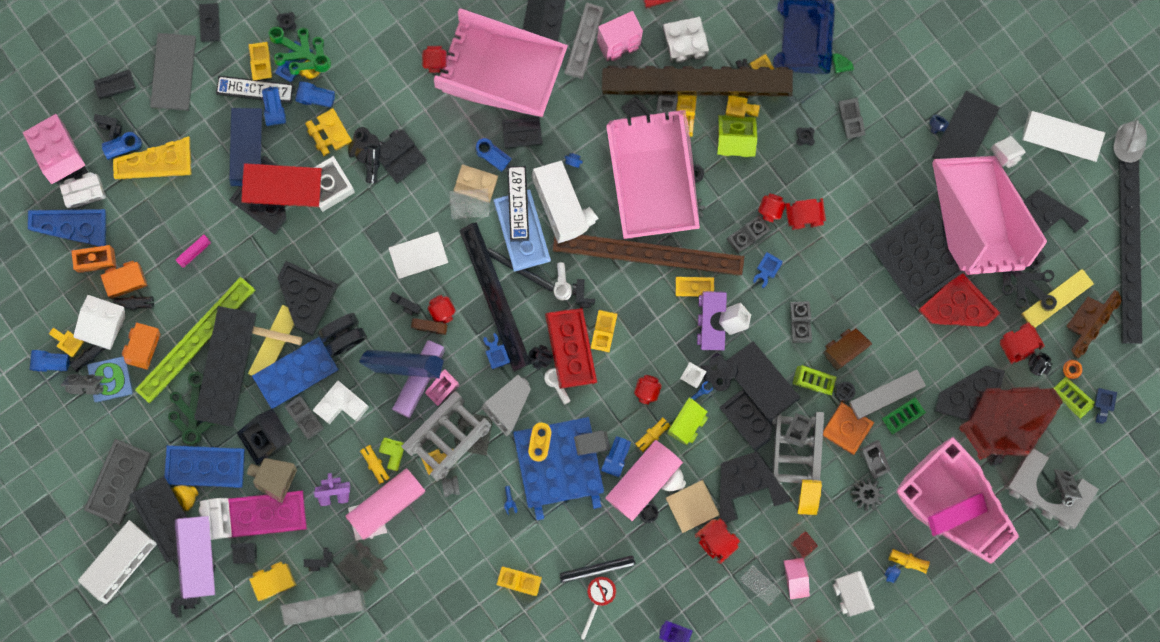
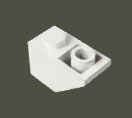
(1008, 152)

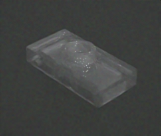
(760, 585)

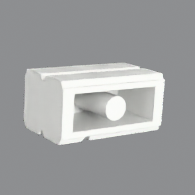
(82, 191)
(219, 517)

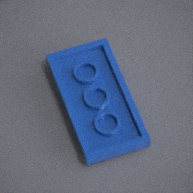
(295, 373)
(205, 466)

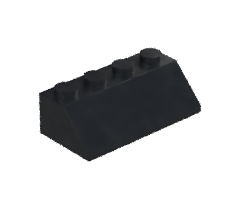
(544, 18)

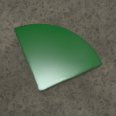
(841, 63)

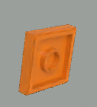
(846, 429)

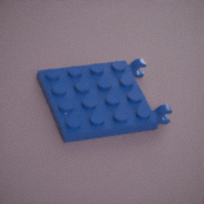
(563, 472)

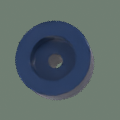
(938, 123)

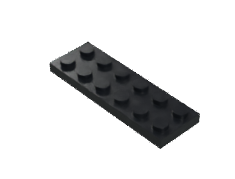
(225, 366)

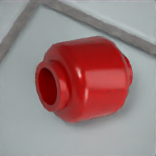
(434, 58)
(772, 207)
(441, 309)
(647, 389)

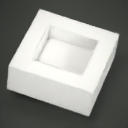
(693, 375)

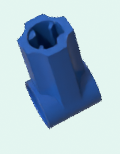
(310, 94)
(273, 110)
(120, 145)
(494, 155)
(46, 361)
(615, 460)

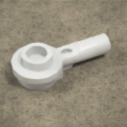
(562, 289)
(552, 381)

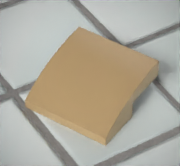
(692, 506)

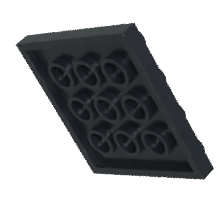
(918, 254)

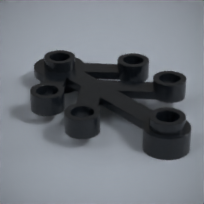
(1025, 280)

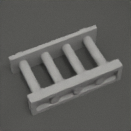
(428, 432)
(813, 460)

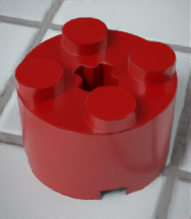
(805, 213)
(1022, 343)
(717, 540)

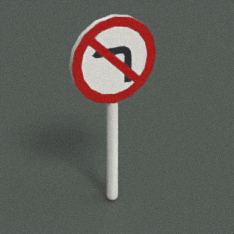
(600, 592)

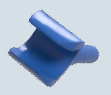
(702, 391)
(510, 503)

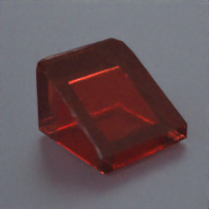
(804, 544)

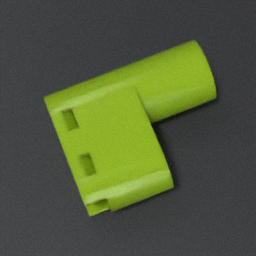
(394, 450)

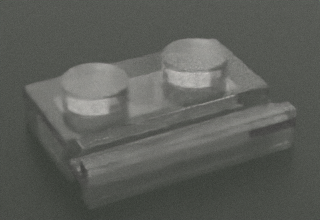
(469, 203)

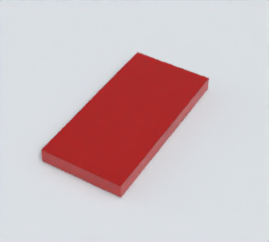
(281, 185)
(571, 348)

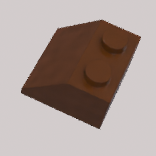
(847, 348)

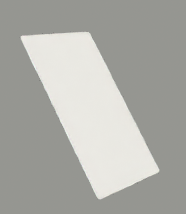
(418, 255)

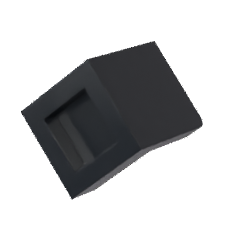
(244, 553)

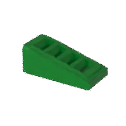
(917, 406)

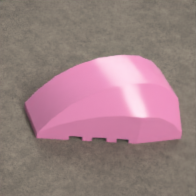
(947, 478)

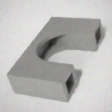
(1024, 485)
(323, 607)

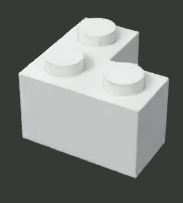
(340, 399)

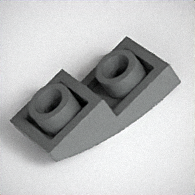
(748, 234)
(800, 322)

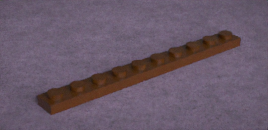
(652, 254)

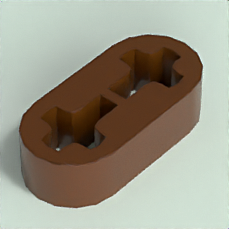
(429, 326)

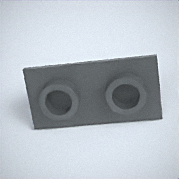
(76, 383)
(1067, 486)

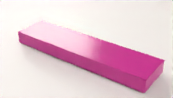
(957, 514)

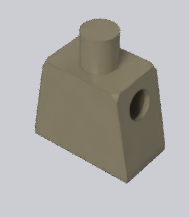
(273, 477)

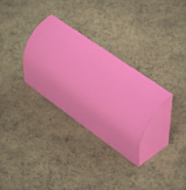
(643, 480)
(385, 504)

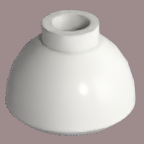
(675, 482)

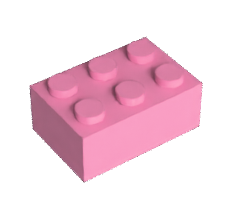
(619, 36)
(53, 149)

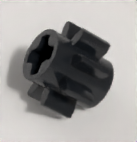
(540, 357)
(1040, 364)

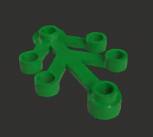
(300, 52)

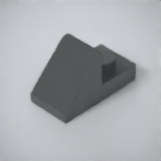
(798, 430)
(592, 443)
(875, 459)

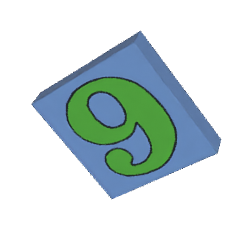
(116, 378)

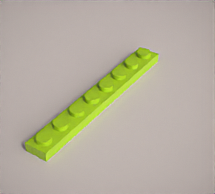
(192, 342)

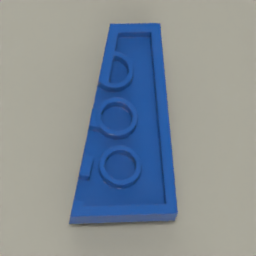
(74, 225)

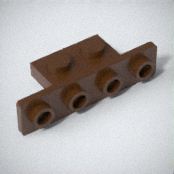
(1090, 319)

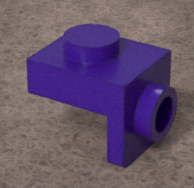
(674, 633)

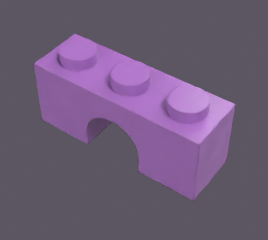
(711, 303)

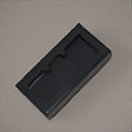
(209, 22)
(114, 84)

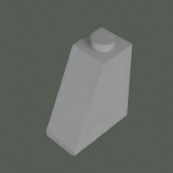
(507, 404)

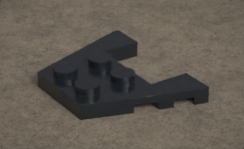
(1048, 211)
(744, 477)

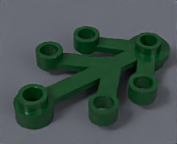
(190, 413)

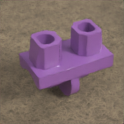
(332, 488)

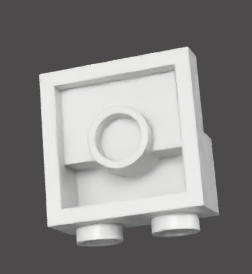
(686, 40)

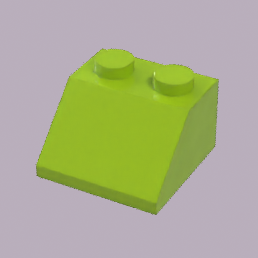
(736, 136)
(687, 422)

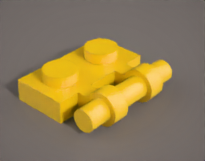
(334, 130)

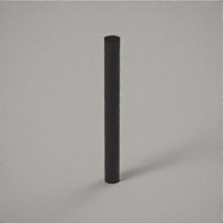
(524, 272)

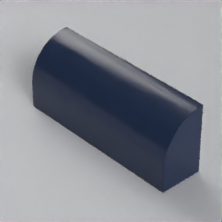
(244, 141)
(402, 363)

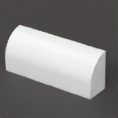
(1063, 136)
(559, 201)
(117, 562)

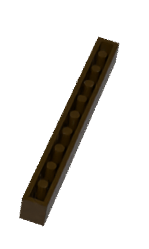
(697, 81)

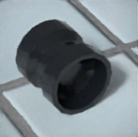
(843, 394)
(649, 513)

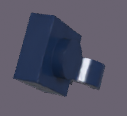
(1105, 402)

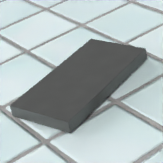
(173, 71)
(116, 481)

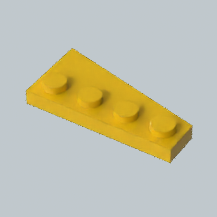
(159, 161)

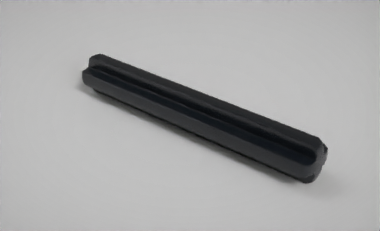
(597, 569)

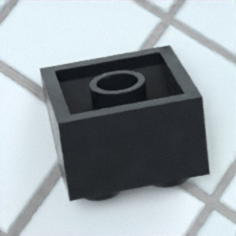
(264, 436)

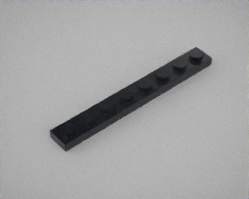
(495, 296)

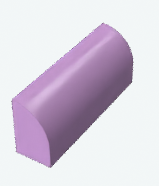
(415, 385)
(194, 556)

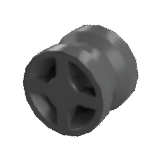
(450, 486)

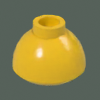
(185, 496)

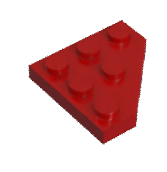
(959, 305)

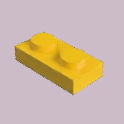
(693, 286)

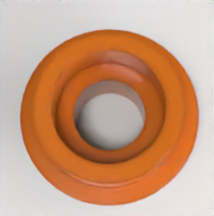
(1078, 369)

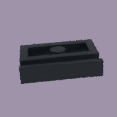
(522, 132)

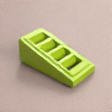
(800, 370)
(1078, 393)

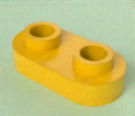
(539, 442)

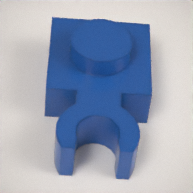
(768, 267)
(497, 354)

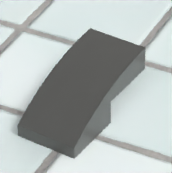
(666, 104)
(851, 118)
(304, 417)

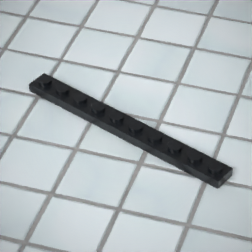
(1130, 252)

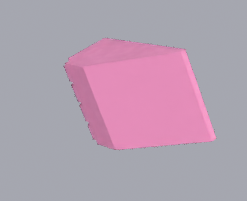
(501, 65)
(654, 174)
(985, 216)

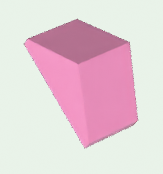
(442, 388)
(797, 578)

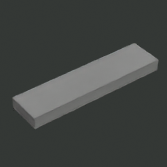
(584, 40)
(887, 394)

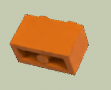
(93, 259)
(124, 279)
(141, 345)

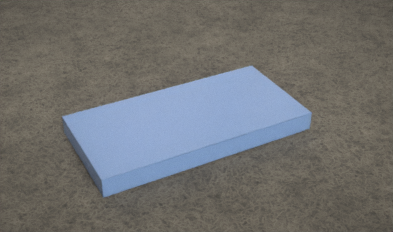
(523, 253)

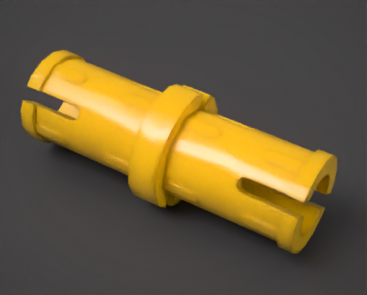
(652, 435)
(374, 464)
(909, 560)

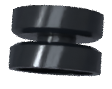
(342, 335)

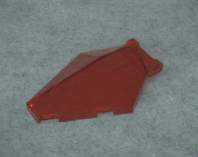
(1011, 420)

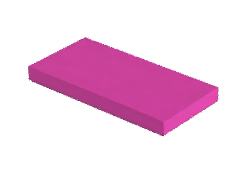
(266, 515)

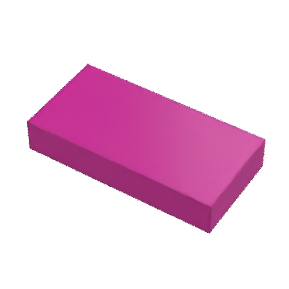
(193, 251)

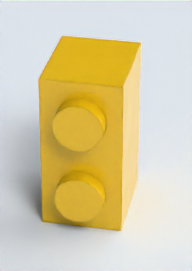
(273, 581)

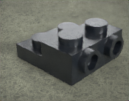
(400, 155)

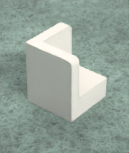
(735, 319)

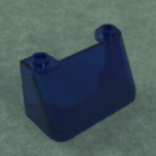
(806, 36)

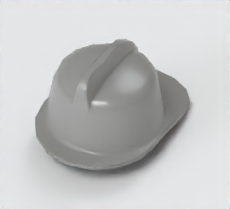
(1130, 141)

